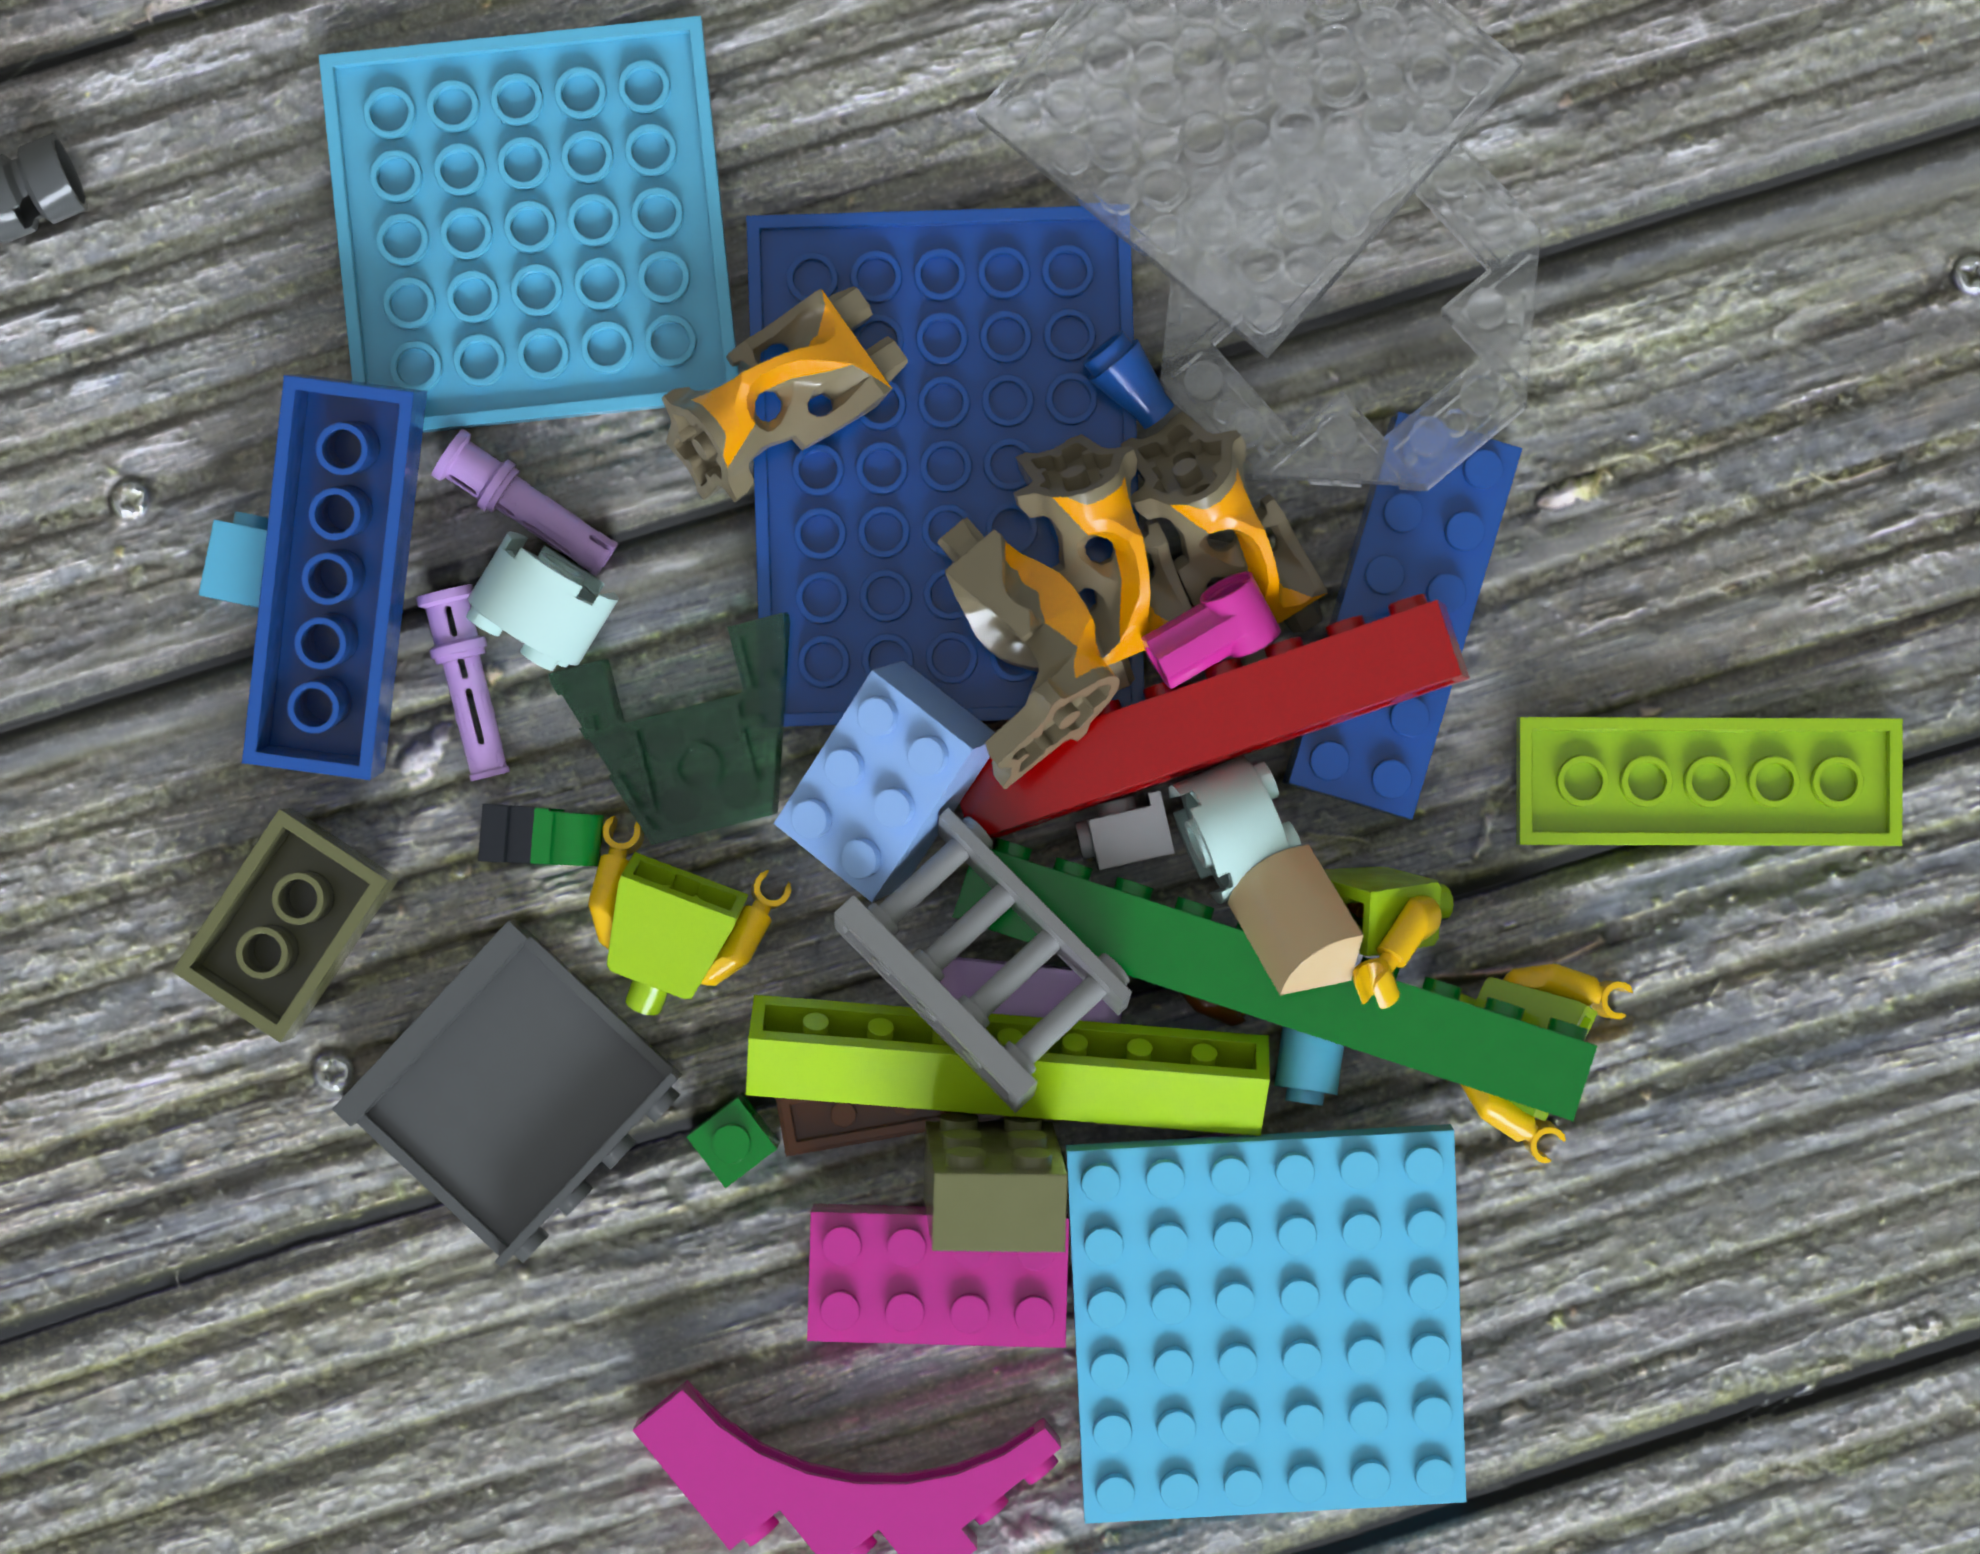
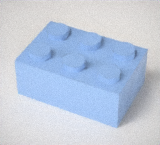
(885, 780)

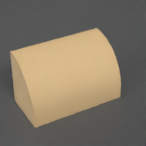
(1296, 921)

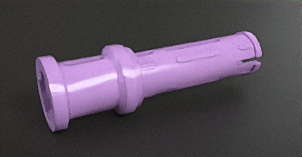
(500, 488)
(486, 758)

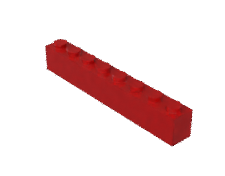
(1230, 714)

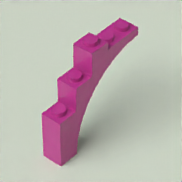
(836, 1511)

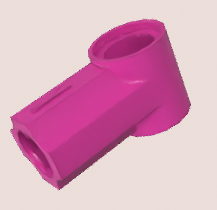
(1226, 623)

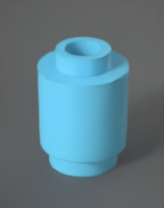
(1307, 1067)

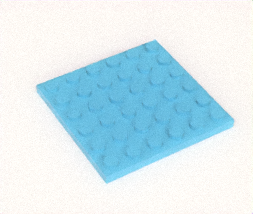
(531, 221)
(1267, 1323)

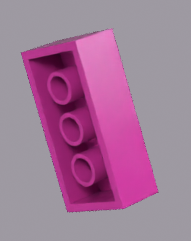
(884, 1284)

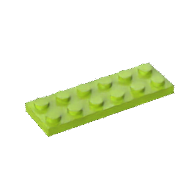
(1709, 781)

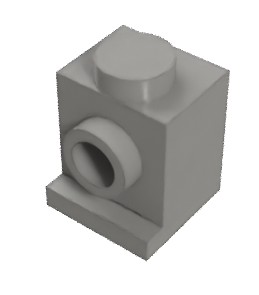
(1126, 832)

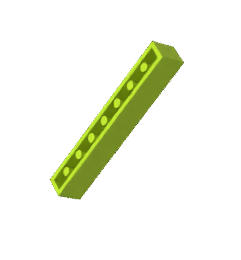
(1087, 1076)

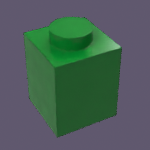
(733, 1140)

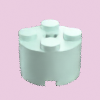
(540, 602)
(1230, 821)

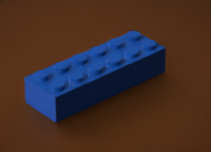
(1405, 548)
(334, 576)

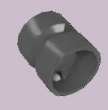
(38, 187)

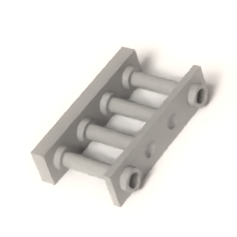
(964, 1020)

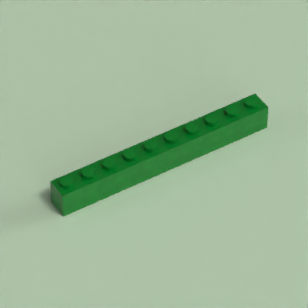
(1217, 964)

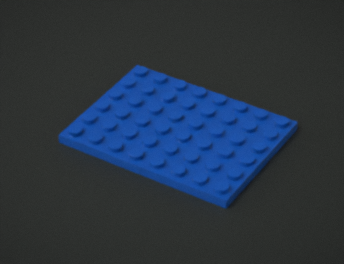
(995, 346)

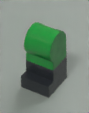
(539, 835)

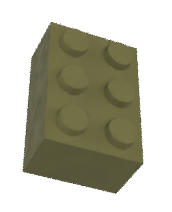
(285, 924)
(994, 1185)

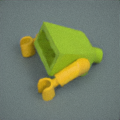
(1395, 916)
(671, 925)
(1543, 993)

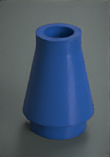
(1127, 377)

